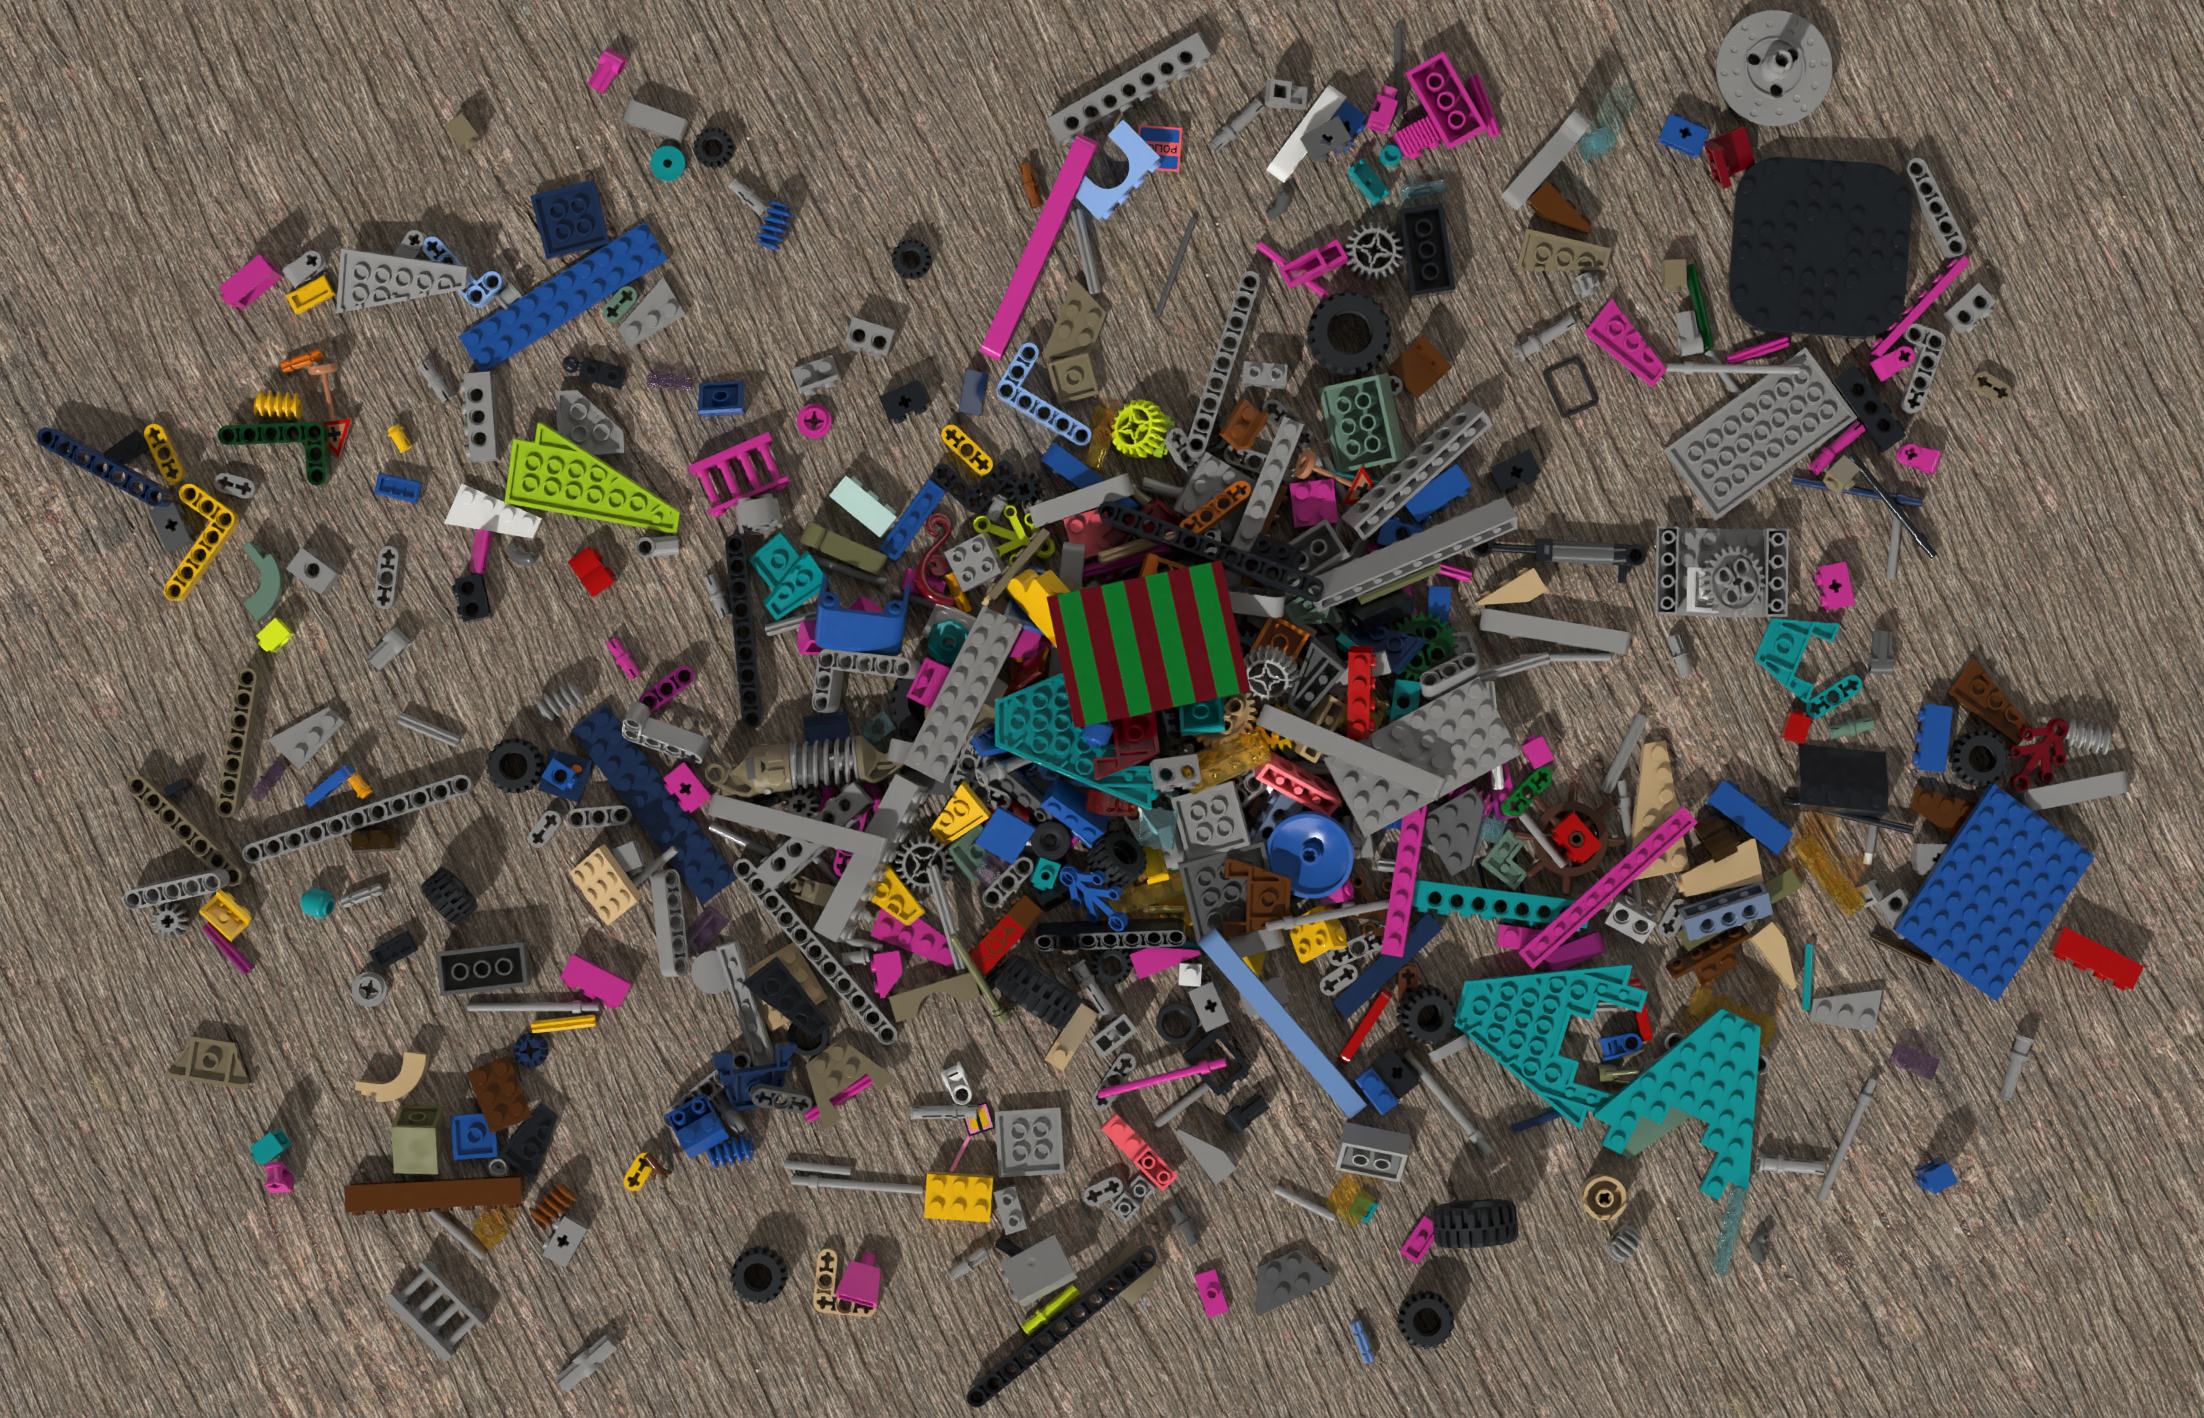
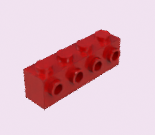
(1360, 687)
(2096, 958)

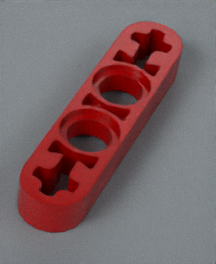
(1364, 1026)

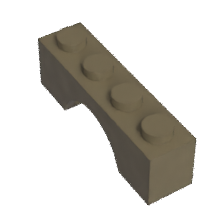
(907, 1003)

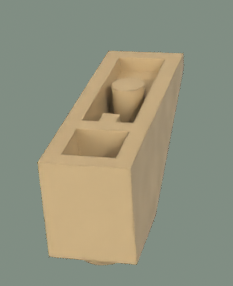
(1774, 949)
(1071, 1037)

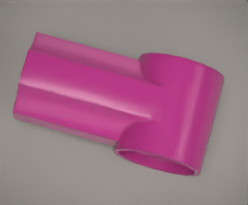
(609, 66)
(911, 574)

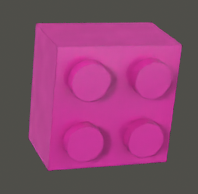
(1312, 503)

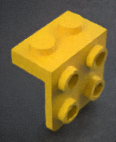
(1317, 937)

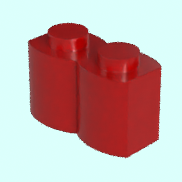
(592, 572)

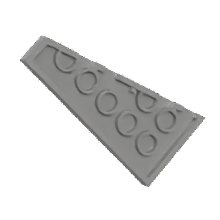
(382, 279)

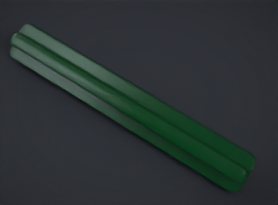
(1698, 306)

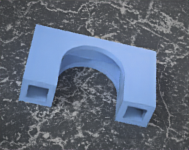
(1141, 161)

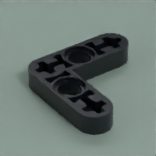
(964, 499)

